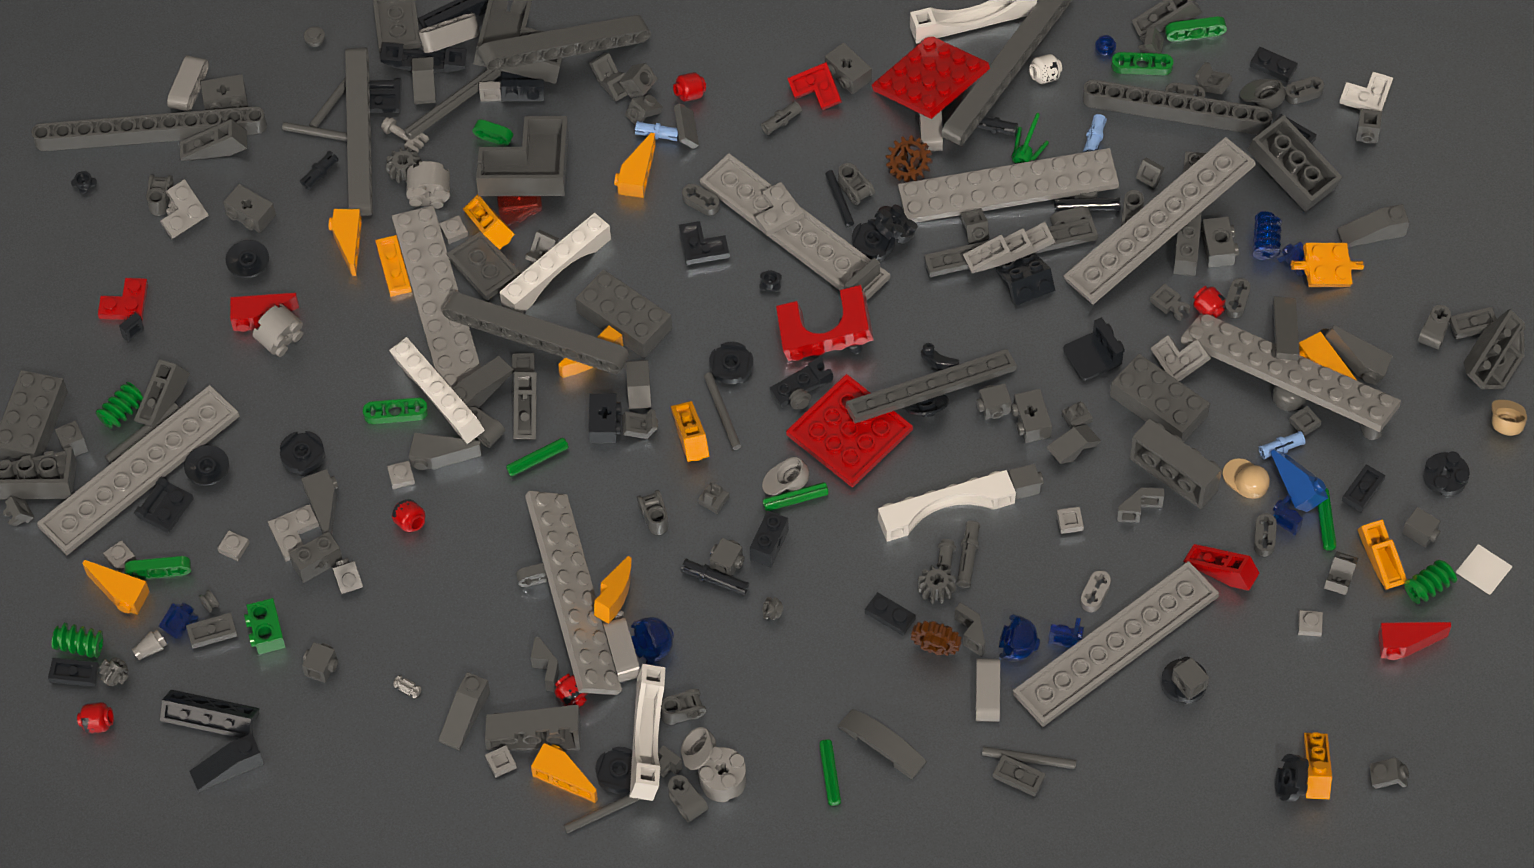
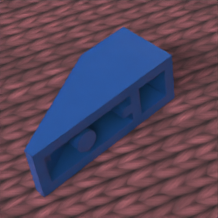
(1302, 485)

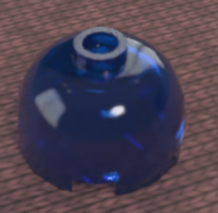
(652, 639)
(1018, 639)

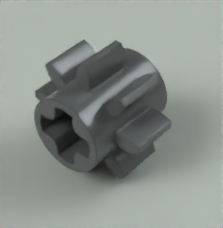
(113, 671)

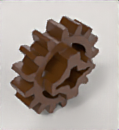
(901, 160)
(936, 638)

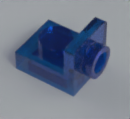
(1293, 252)
(1287, 518)
(177, 618)
(1064, 635)

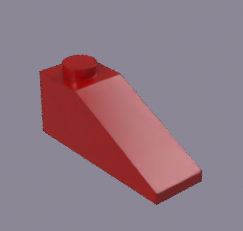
(247, 310)
(1225, 566)
(1404, 639)

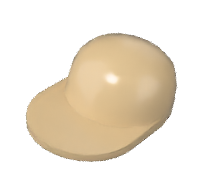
(1508, 417)
(1246, 478)

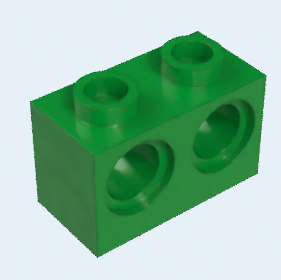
(266, 626)

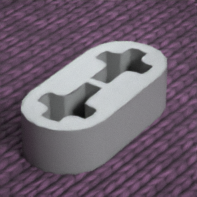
(1091, 589)

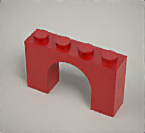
(852, 330)

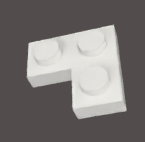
(1368, 98)

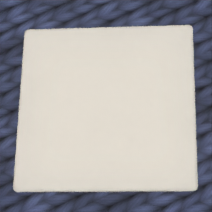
(1484, 569)

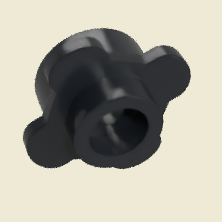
(81, 177)
(767, 276)

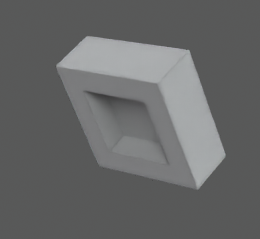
(490, 91)
(453, 229)
(401, 475)
(1070, 520)
(233, 545)
(119, 555)
(1310, 623)
(500, 761)

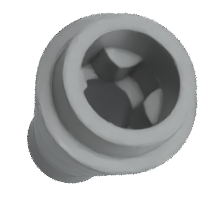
(150, 644)

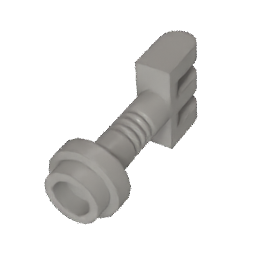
(389, 125)

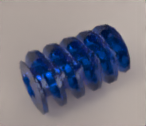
(1267, 236)

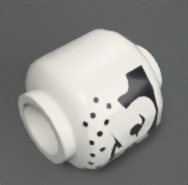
(1045, 69)

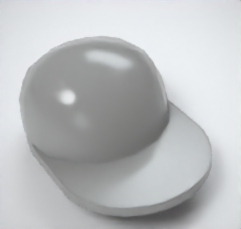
(787, 475)
(697, 748)

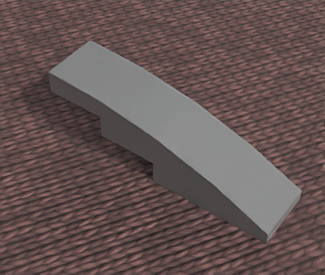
(1008, 249)

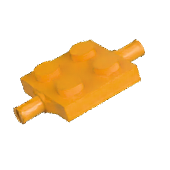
(1327, 265)

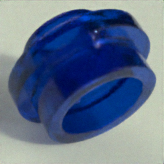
(1108, 41)

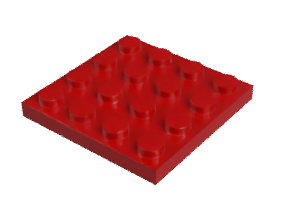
(930, 76)
(841, 444)

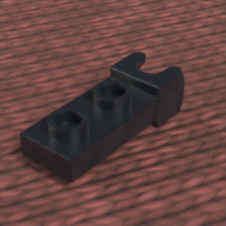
(806, 378)

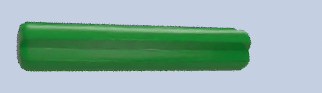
(537, 456)
(795, 496)
(1327, 524)
(830, 772)

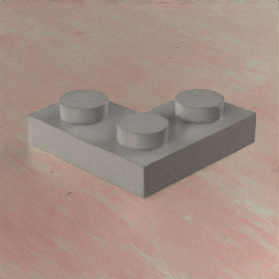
(188, 210)
(783, 210)
(1177, 362)
(289, 527)

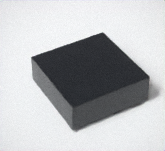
(131, 327)

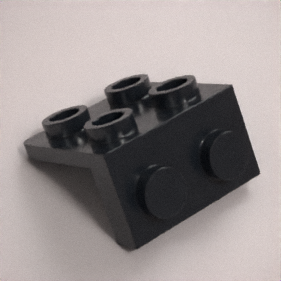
(521, 88)
(1027, 278)
(1095, 351)

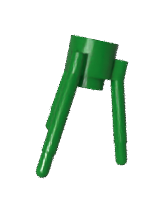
(1024, 152)

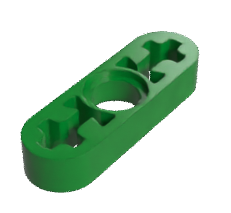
(1185, 29)
(1126, 57)
(379, 418)
(158, 567)

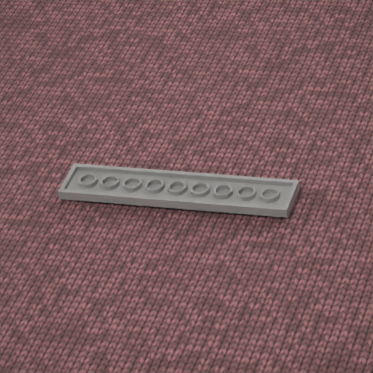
(1009, 185)
(1159, 220)
(805, 238)
(432, 286)
(1300, 377)
(137, 470)
(572, 593)
(1115, 644)

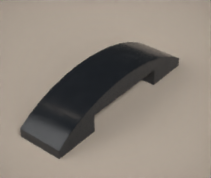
(398, 57)

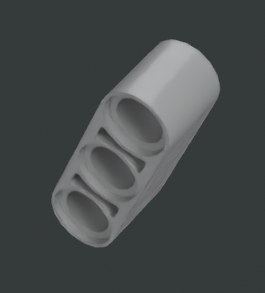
(449, 33)
(187, 83)
(931, 131)
(622, 649)
(988, 690)

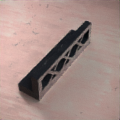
(453, 10)
(208, 714)

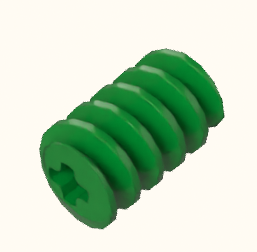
(119, 405)
(1428, 580)
(76, 641)

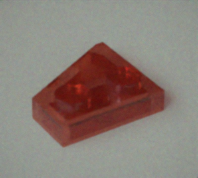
(518, 208)

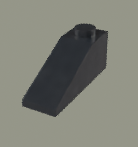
(227, 763)

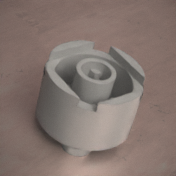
(428, 184)
(278, 330)
(723, 775)

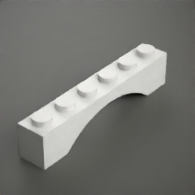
(942, 23)
(583, 240)
(437, 389)
(988, 491)
(645, 760)

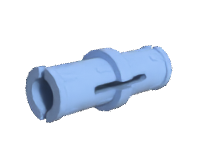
(660, 131)
(1095, 133)
(1282, 444)

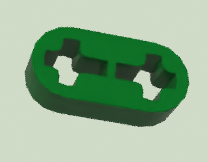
(493, 132)

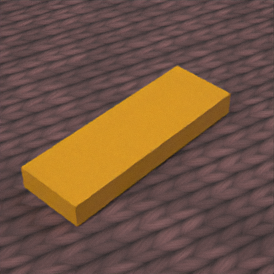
(393, 265)

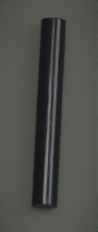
(839, 198)

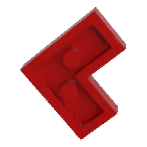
(819, 81)
(126, 305)

